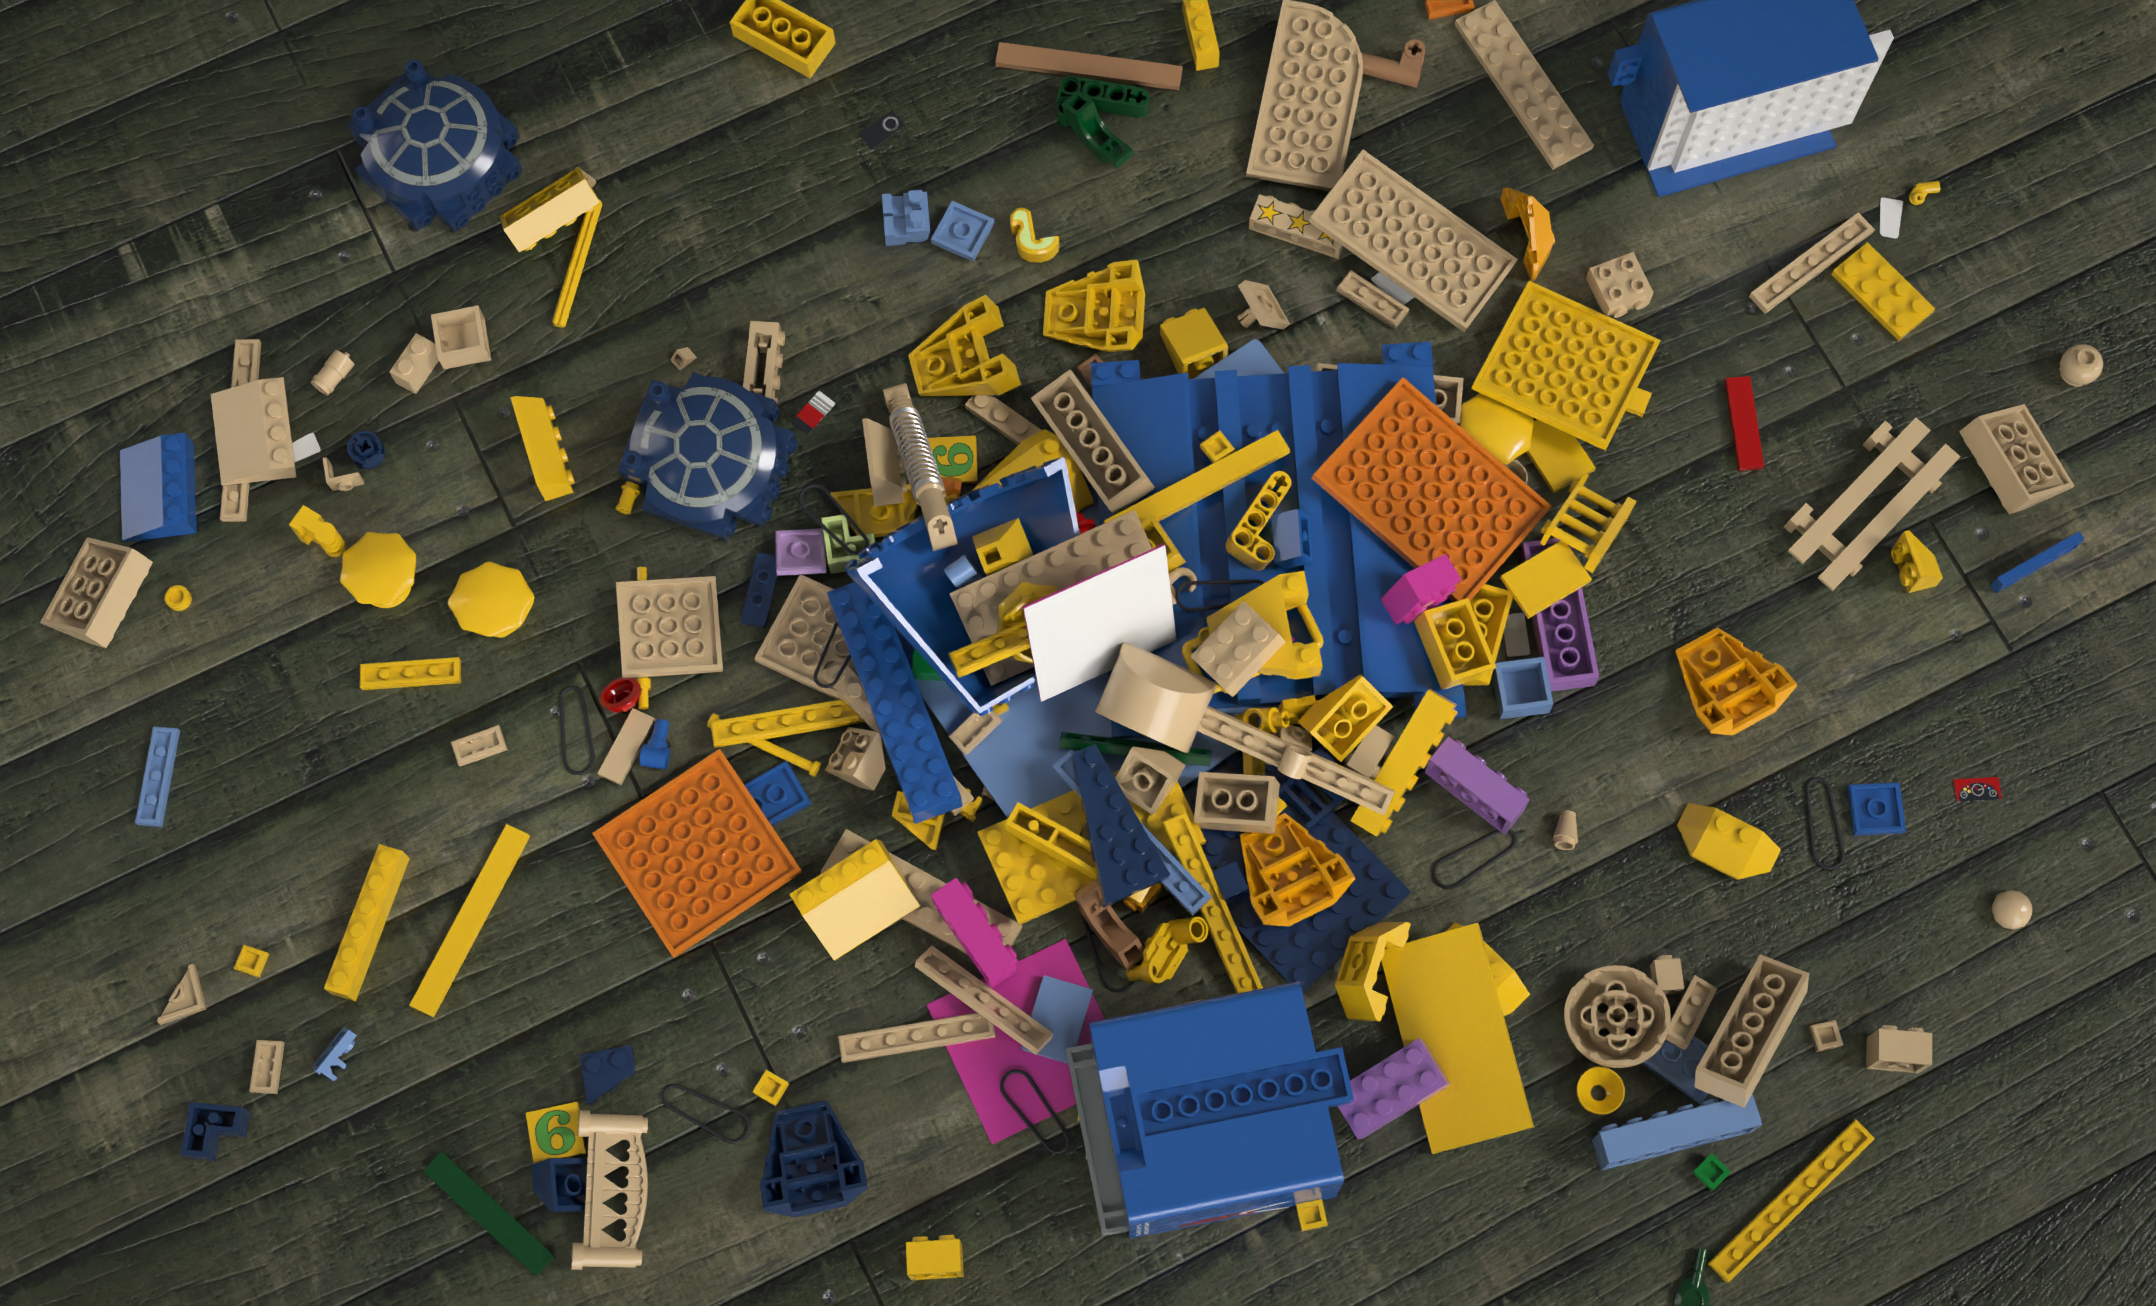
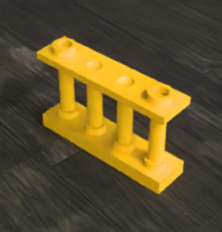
(1601, 539)

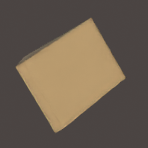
(682, 357)

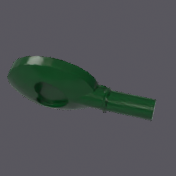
(1693, 1290)

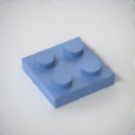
(962, 231)

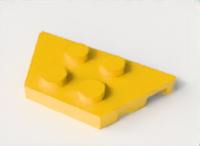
(872, 518)

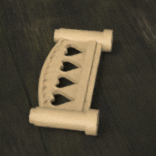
(597, 1246)

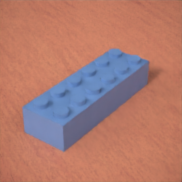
(1674, 1132)

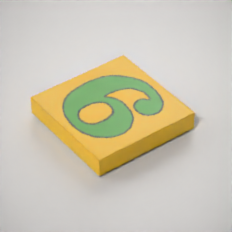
(956, 457)
(555, 1132)

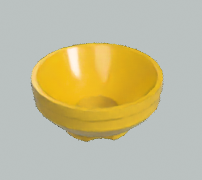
(1609, 1081)

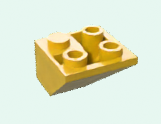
(1002, 546)
(1916, 563)

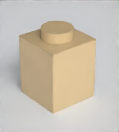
(1667, 974)

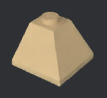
(1148, 777)

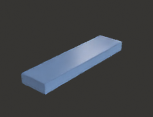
(157, 776)

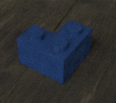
(205, 1126)

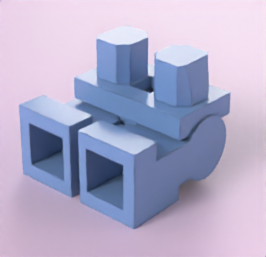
(906, 218)

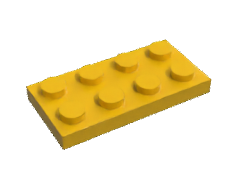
(1883, 291)

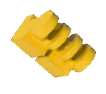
(311, 527)

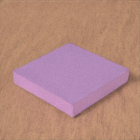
(800, 552)

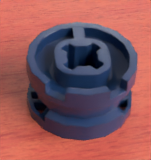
(366, 449)

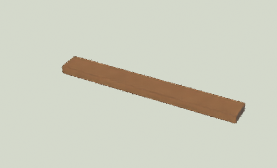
(1089, 66)

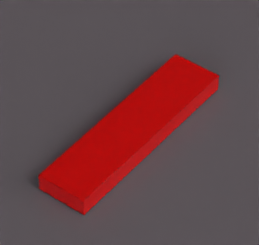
(1744, 423)

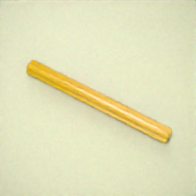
(575, 267)

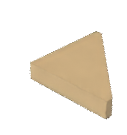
(185, 999)

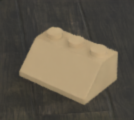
(883, 464)

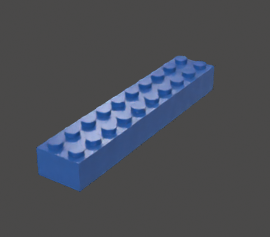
(895, 704)

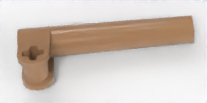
(1403, 72)

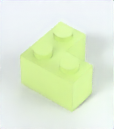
(836, 554)

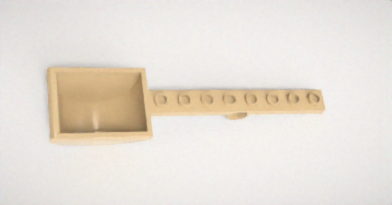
(1173, 705)

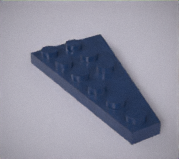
(1116, 837)

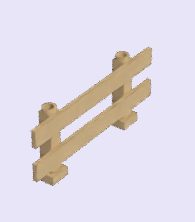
(1893, 453)

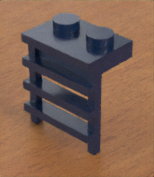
(1335, 798)

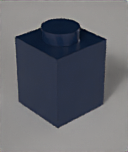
(1230, 881)

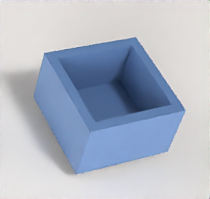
(1522, 688)

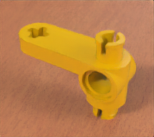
(1270, 722)

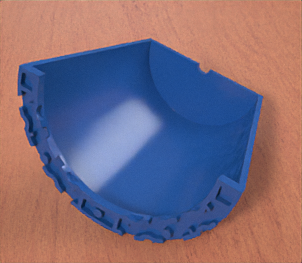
(914, 590)

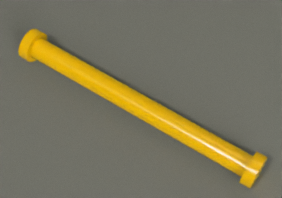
(782, 753)

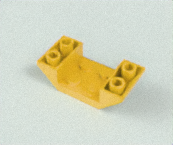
(1360, 969)

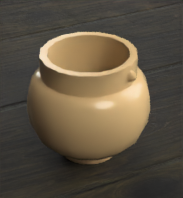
(2081, 365)

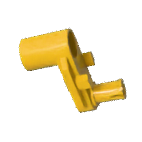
(1167, 949)

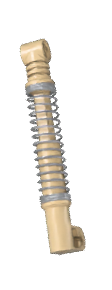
(922, 467)

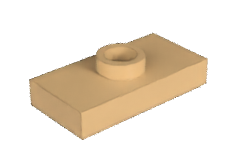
(974, 730)
(479, 745)
(267, 1067)

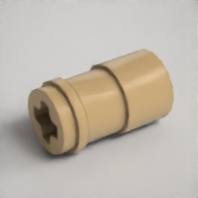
(333, 371)

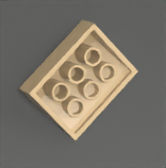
(253, 432)
(2016, 458)
(97, 591)

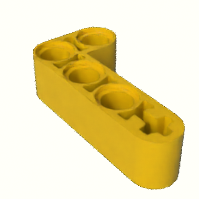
(1260, 515)

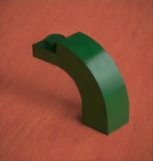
(1092, 131)

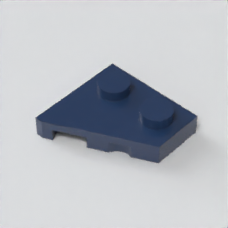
(605, 1070)

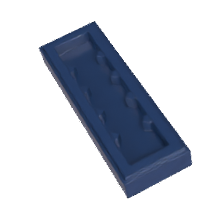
(760, 591)

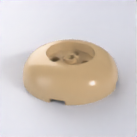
(1615, 988)

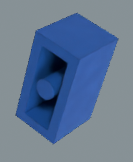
(1291, 538)

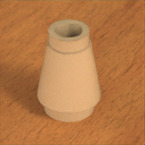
(1566, 831)

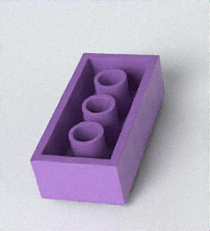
(1477, 785)
(1393, 1088)

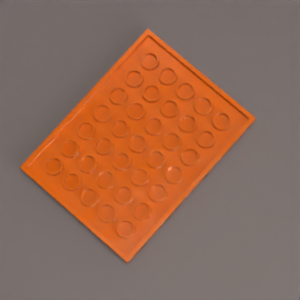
(1431, 489)

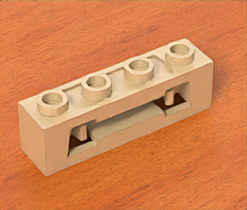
(765, 334)

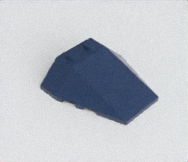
(810, 1163)

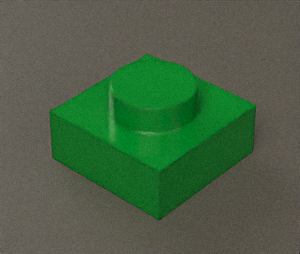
(1711, 1172)

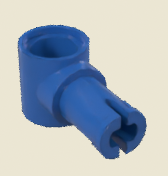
(656, 752)

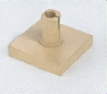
(1262, 306)

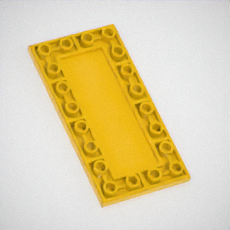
(1451, 1001)

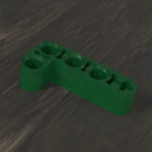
(1103, 100)

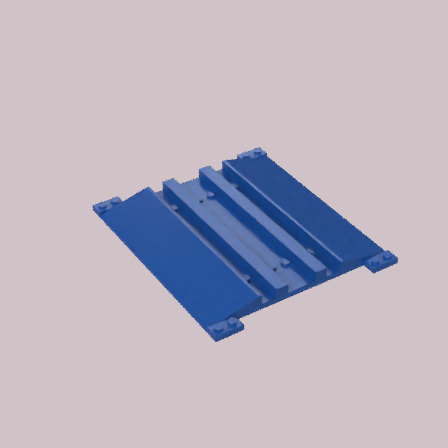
(1351, 566)

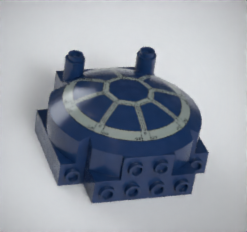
(434, 148)
(708, 454)

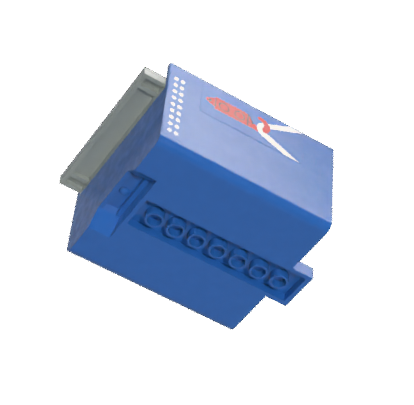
(1208, 1111)

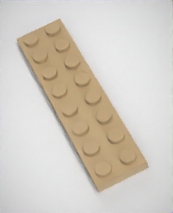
(1524, 84)
(923, 885)

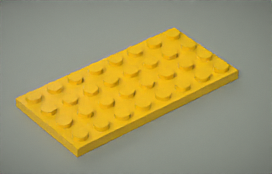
(1040, 882)

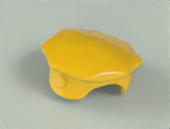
(1497, 427)
(379, 569)
(491, 600)
(1012, 613)

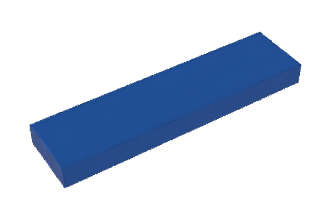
(2037, 562)

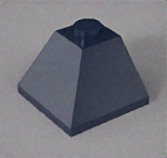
(561, 1183)

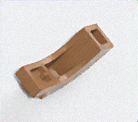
(1108, 926)

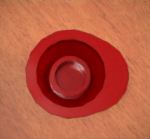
(621, 694)

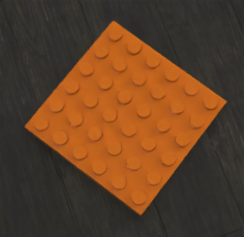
(697, 853)

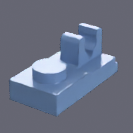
(341, 1044)

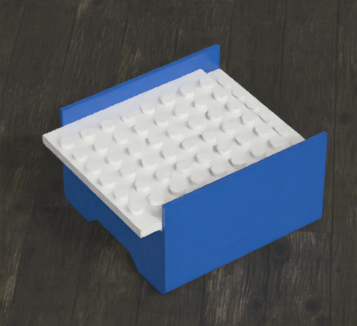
(1742, 84)

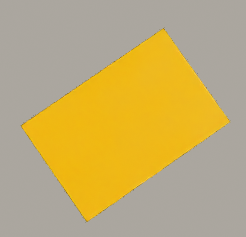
(1557, 456)
(1546, 579)

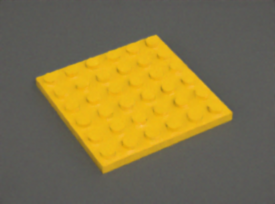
(1566, 365)

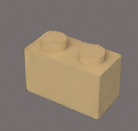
(415, 364)

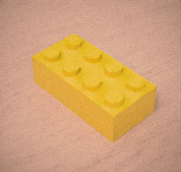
(783, 34)

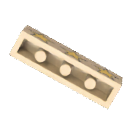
(1291, 225)

